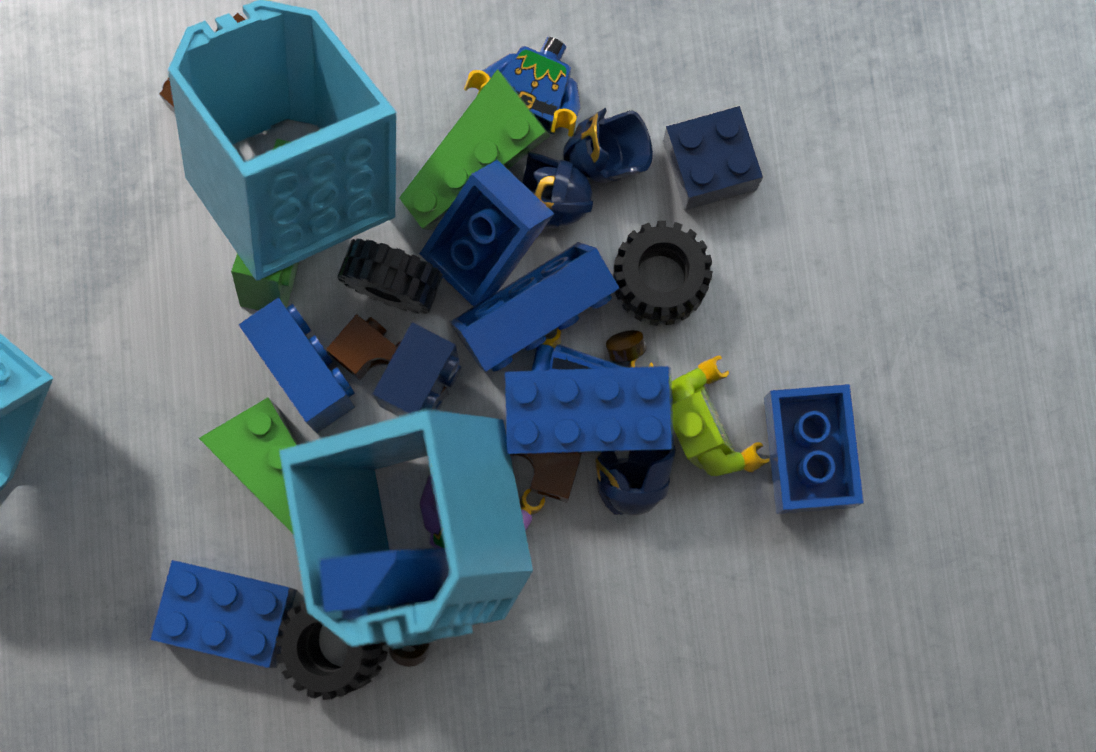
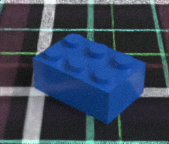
(486, 232)
(299, 364)
(813, 449)
(222, 614)

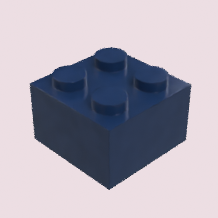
(712, 158)
(418, 373)

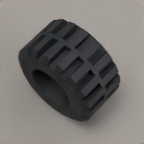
(672, 244)
(312, 670)

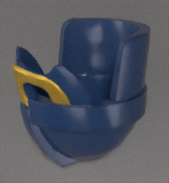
(610, 147)
(559, 188)
(635, 482)

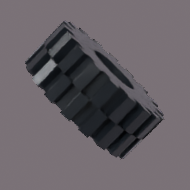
(390, 276)

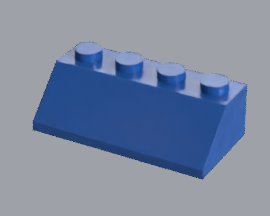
(535, 306)
(382, 580)

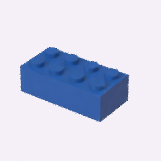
(589, 410)

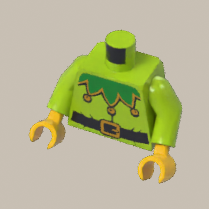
(701, 429)

